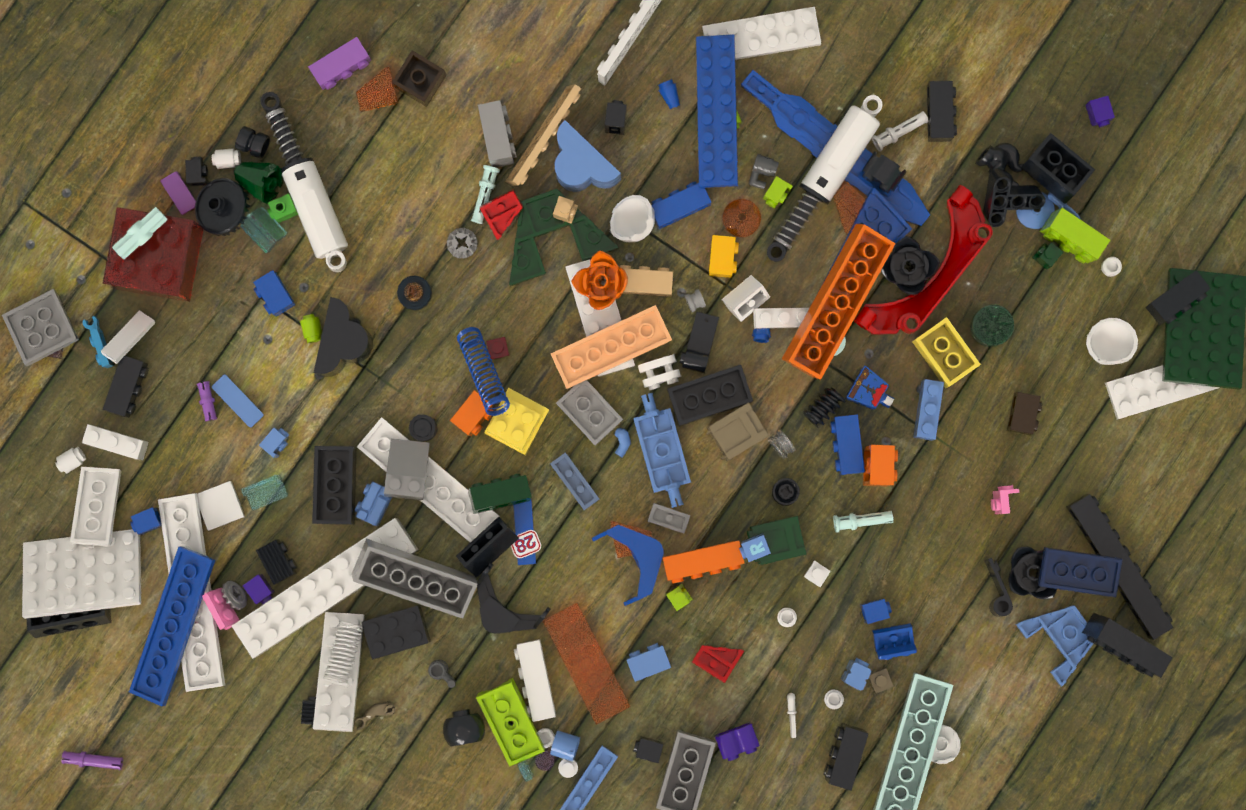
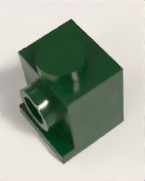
(1047, 255)

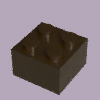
(419, 78)

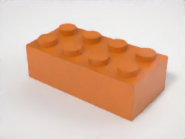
(703, 560)

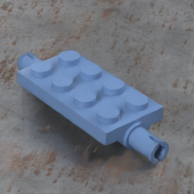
(662, 450)

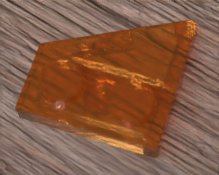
(377, 92)
(848, 205)

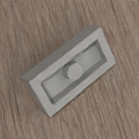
(668, 518)

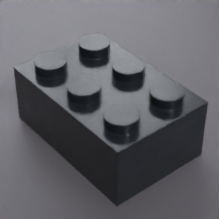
(1058, 168)
(396, 632)
(845, 756)

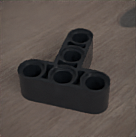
(1006, 200)

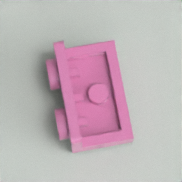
(1000, 499)
(221, 612)

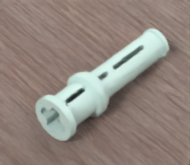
(484, 183)
(854, 521)

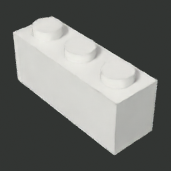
(115, 442)

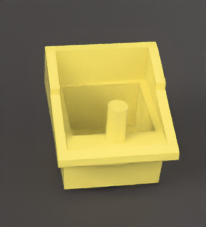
(518, 424)

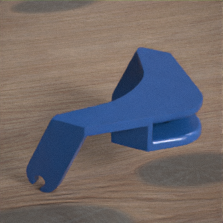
(647, 555)

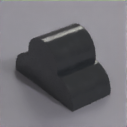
(341, 340)

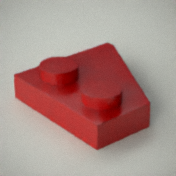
(501, 212)
(717, 661)

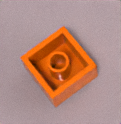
(471, 415)

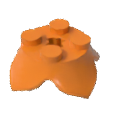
(589, 279)

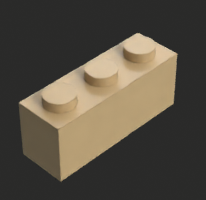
(648, 282)

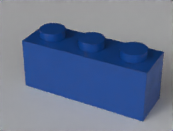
(680, 204)
(847, 445)

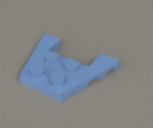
(1065, 631)

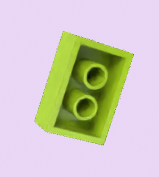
(1074, 236)

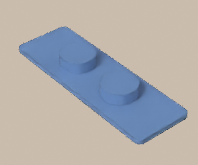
(237, 401)

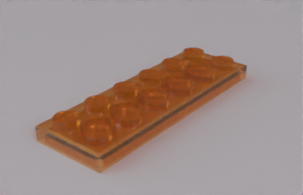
(586, 663)

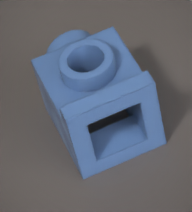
(275, 441)

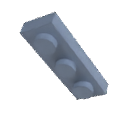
(574, 481)

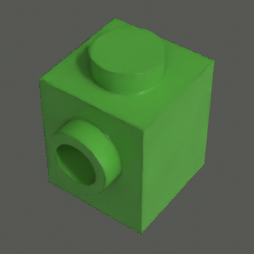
(282, 208)

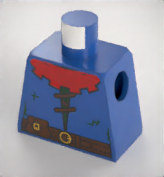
(869, 390)

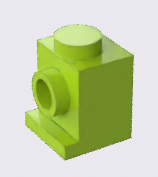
(777, 192)
(679, 597)

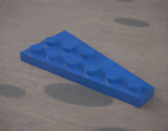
(880, 217)

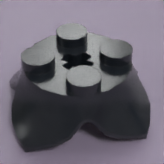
(923, 262)
(1019, 579)

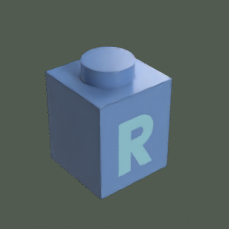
(754, 548)

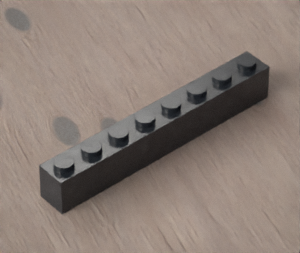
(1131, 584)

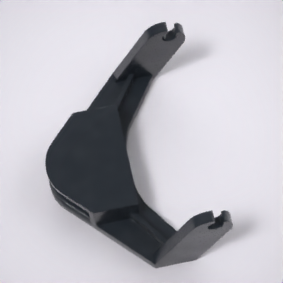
(496, 616)

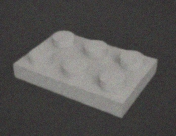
(589, 411)

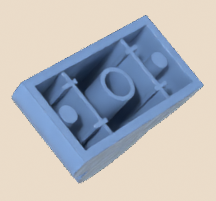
(581, 163)

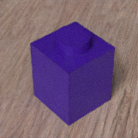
(1100, 111)
(259, 589)

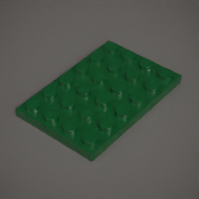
(1208, 339)

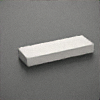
(127, 337)

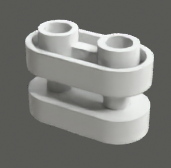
(652, 381)

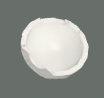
(632, 219)
(1112, 341)

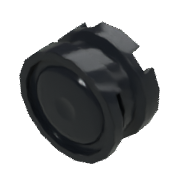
(423, 428)
(785, 491)

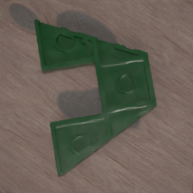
(536, 220)

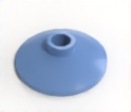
(1034, 219)

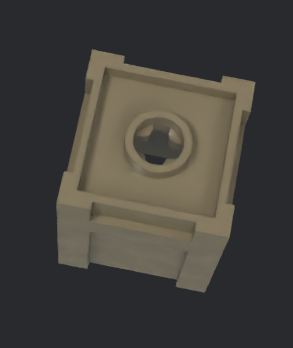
(737, 432)

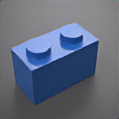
(274, 294)

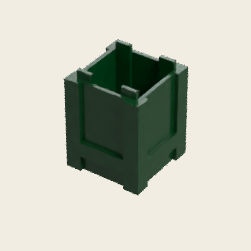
(782, 537)

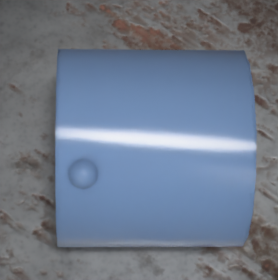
(565, 746)

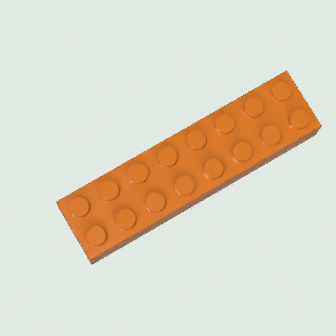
(838, 301)

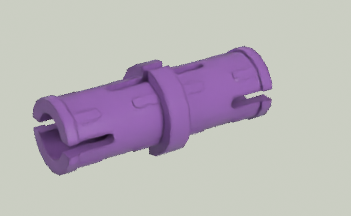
(207, 401)

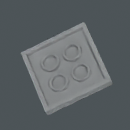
(40, 327)

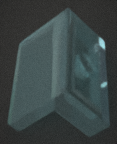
(263, 229)
(265, 492)

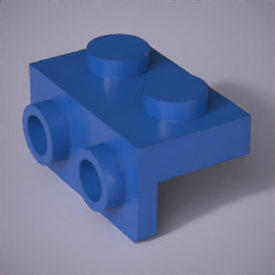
(894, 641)

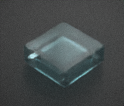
(525, 770)

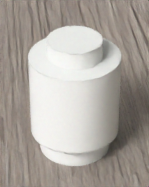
(226, 158)
(70, 460)

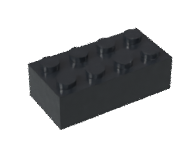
(710, 395)
(334, 485)
(1126, 646)

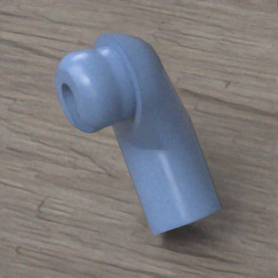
(624, 440)

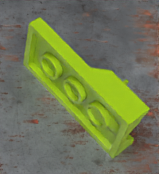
(505, 705)

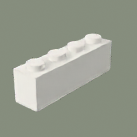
(536, 680)

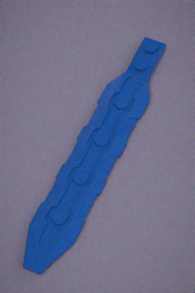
(813, 131)

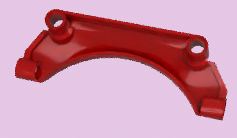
(962, 248)

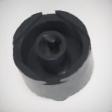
(883, 172)

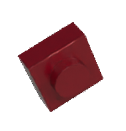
(498, 348)

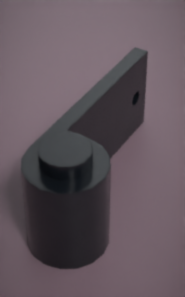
(700, 342)
(1001, 605)

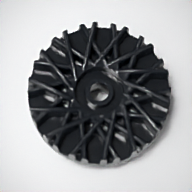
(221, 206)

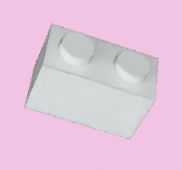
(745, 298)

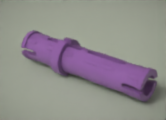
(84, 759)

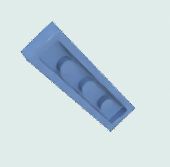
(590, 780)

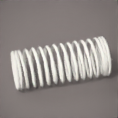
(350, 626)

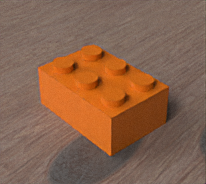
(880, 465)

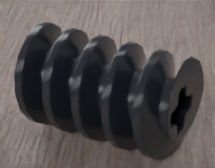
(824, 406)

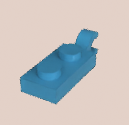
(98, 341)

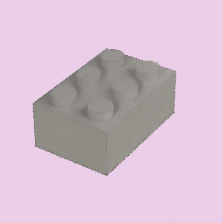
(497, 133)

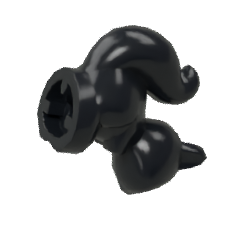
(999, 157)

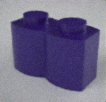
(737, 741)

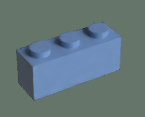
(928, 409)

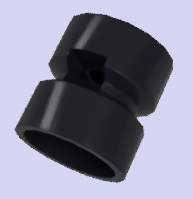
(250, 141)

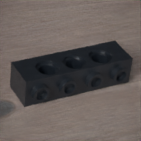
(67, 622)

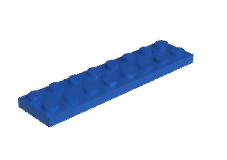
(717, 111)
(172, 626)

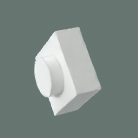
(817, 573)

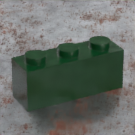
(499, 493)

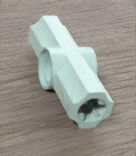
(139, 233)

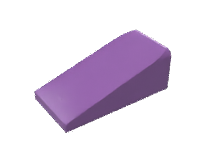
(179, 192)

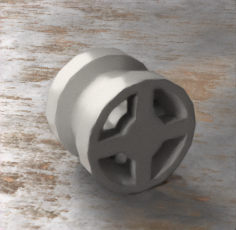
(695, 300)

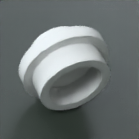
(787, 617)
(834, 699)
(568, 768)

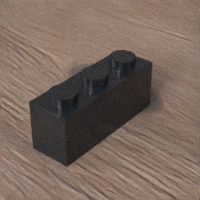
(941, 111)
(1178, 298)
(126, 386)
(487, 547)

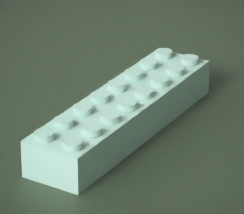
(913, 744)

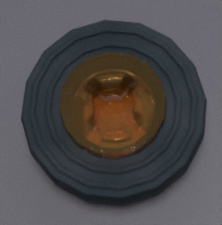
(419, 298)

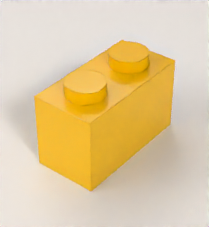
(722, 256)

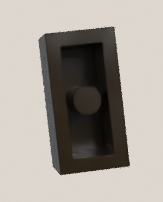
(1024, 413)

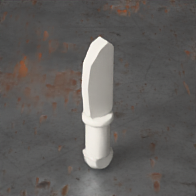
(792, 711)

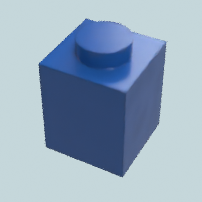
(146, 521)
(875, 610)

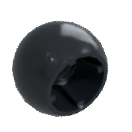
(463, 728)

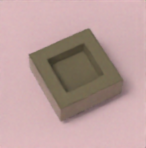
(880, 680)

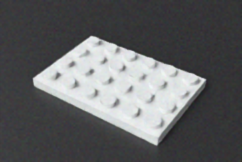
(79, 576)

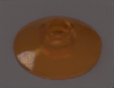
(739, 227)

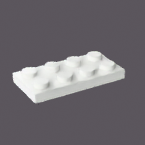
(95, 506)

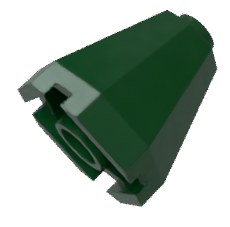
(259, 179)

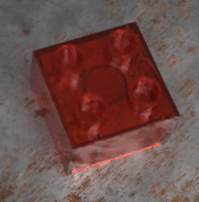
(162, 264)

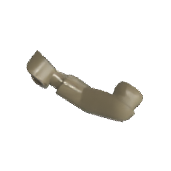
(376, 710)

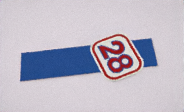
(528, 539)

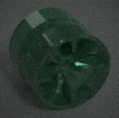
(992, 326)

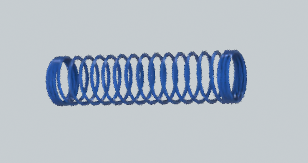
(472, 343)

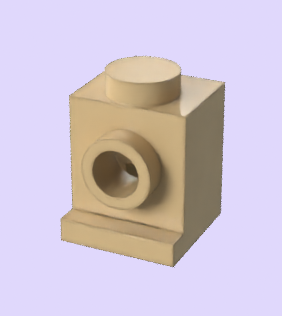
(565, 209)

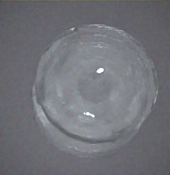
(782, 441)

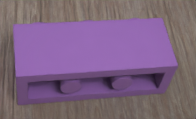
(340, 64)

